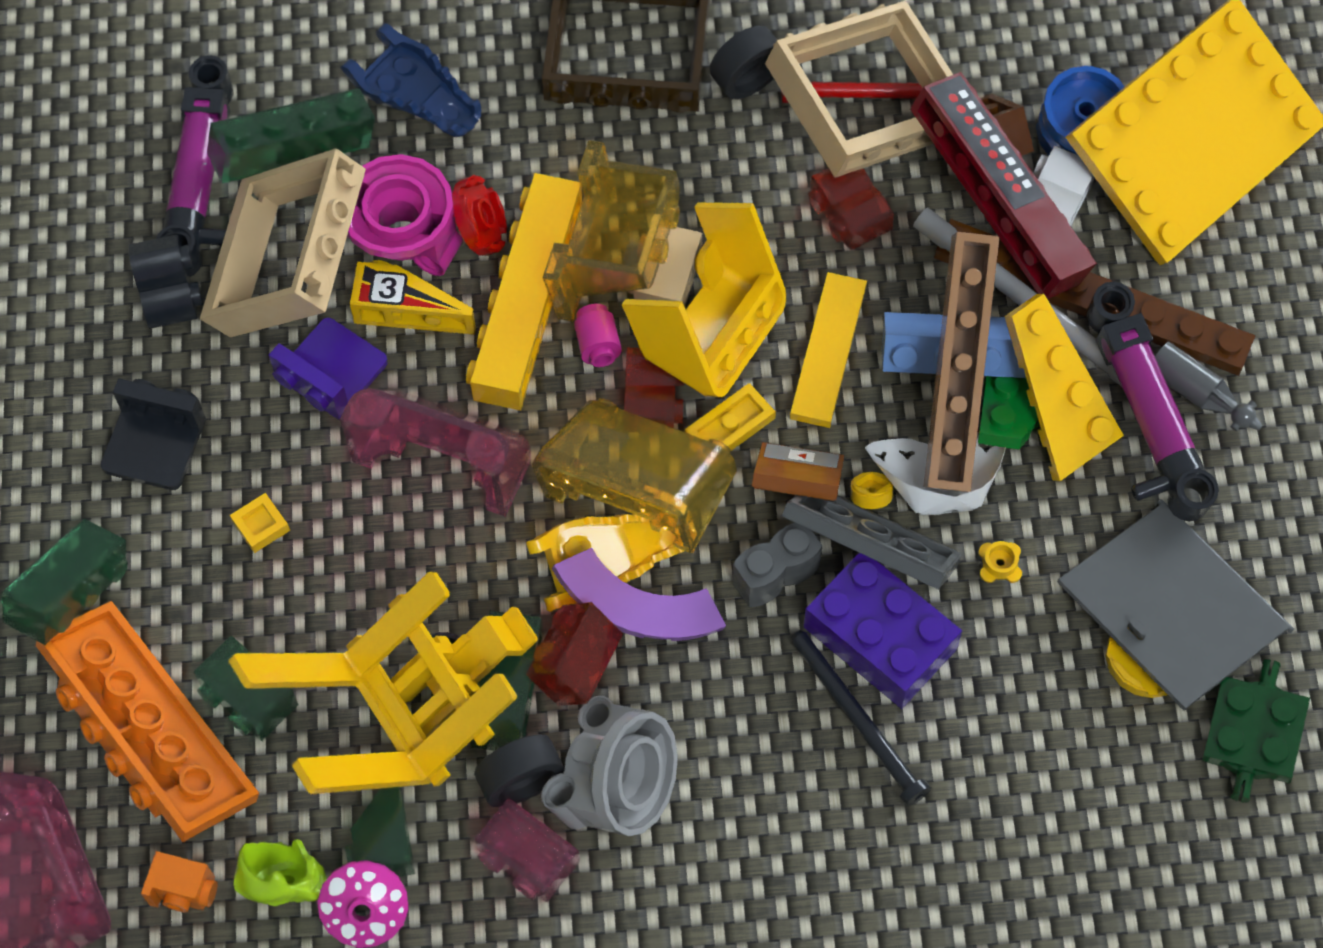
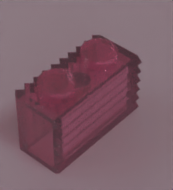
(526, 851)

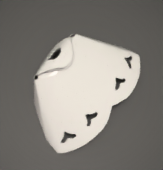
(909, 475)

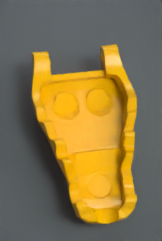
(620, 541)

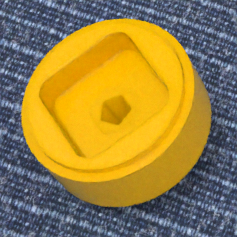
(871, 490)

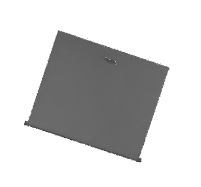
(1180, 601)

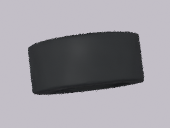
(741, 62)
(518, 770)

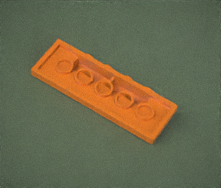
(145, 724)

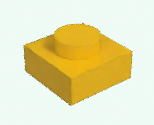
(259, 523)

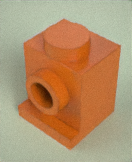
(179, 883)

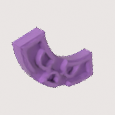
(636, 610)

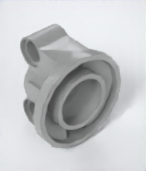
(615, 770)

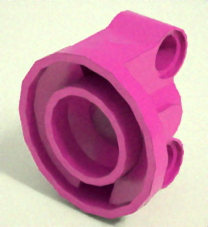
(409, 191)

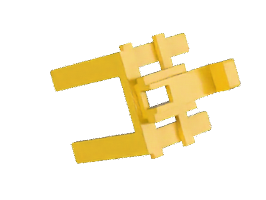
(451, 671)

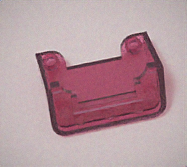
(384, 420)
(44, 873)

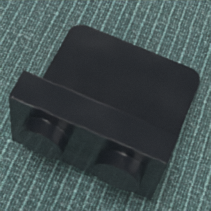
(153, 434)

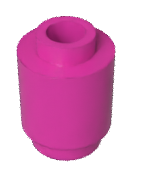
(597, 335)

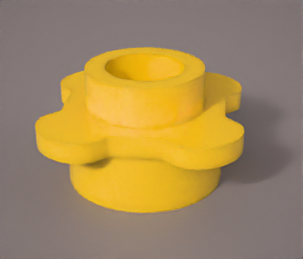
(1000, 551)

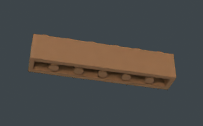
(961, 361)

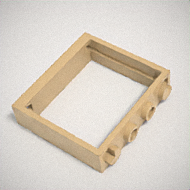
(853, 30)
(338, 184)

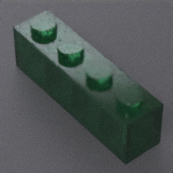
(289, 134)

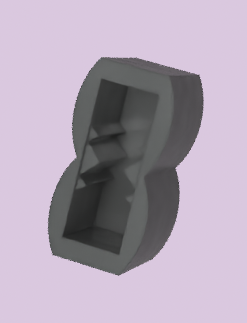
(768, 567)

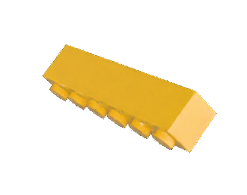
(522, 302)

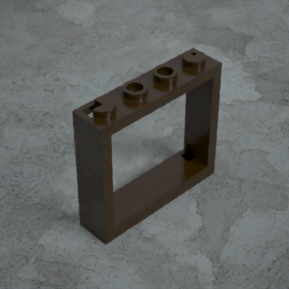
(624, 91)

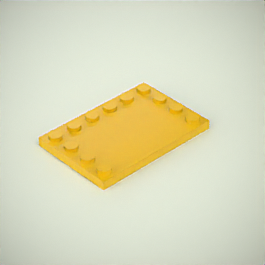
(1196, 130)

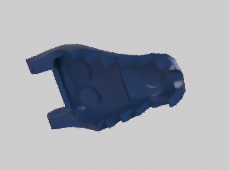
(415, 82)

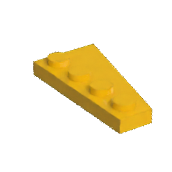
(1066, 400)

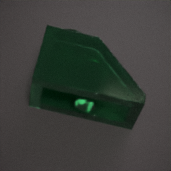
(383, 834)

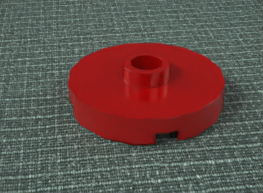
(479, 215)

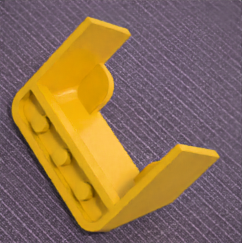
(730, 313)

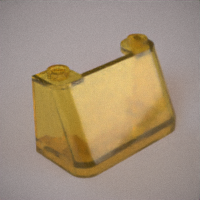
(637, 468)

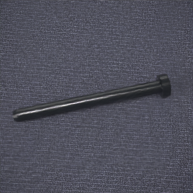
(913, 789)

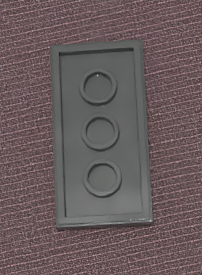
(875, 537)

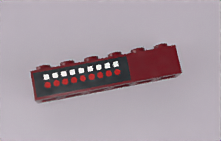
(1002, 185)

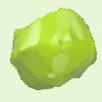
(278, 873)

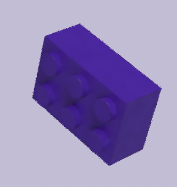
(882, 629)

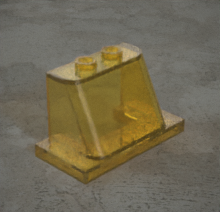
(617, 231)

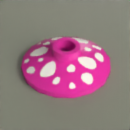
(366, 885)

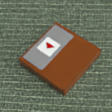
(798, 471)

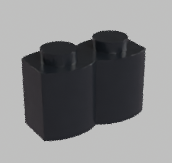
(164, 282)

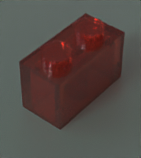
(574, 654)

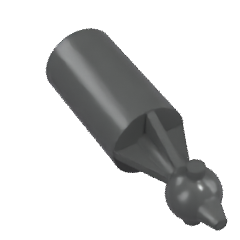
(1203, 387)

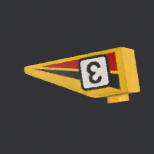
(399, 299)

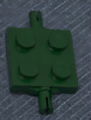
(1256, 730)

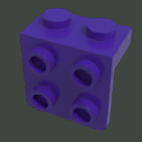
(328, 366)

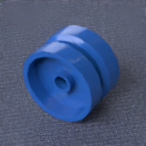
(1072, 100)

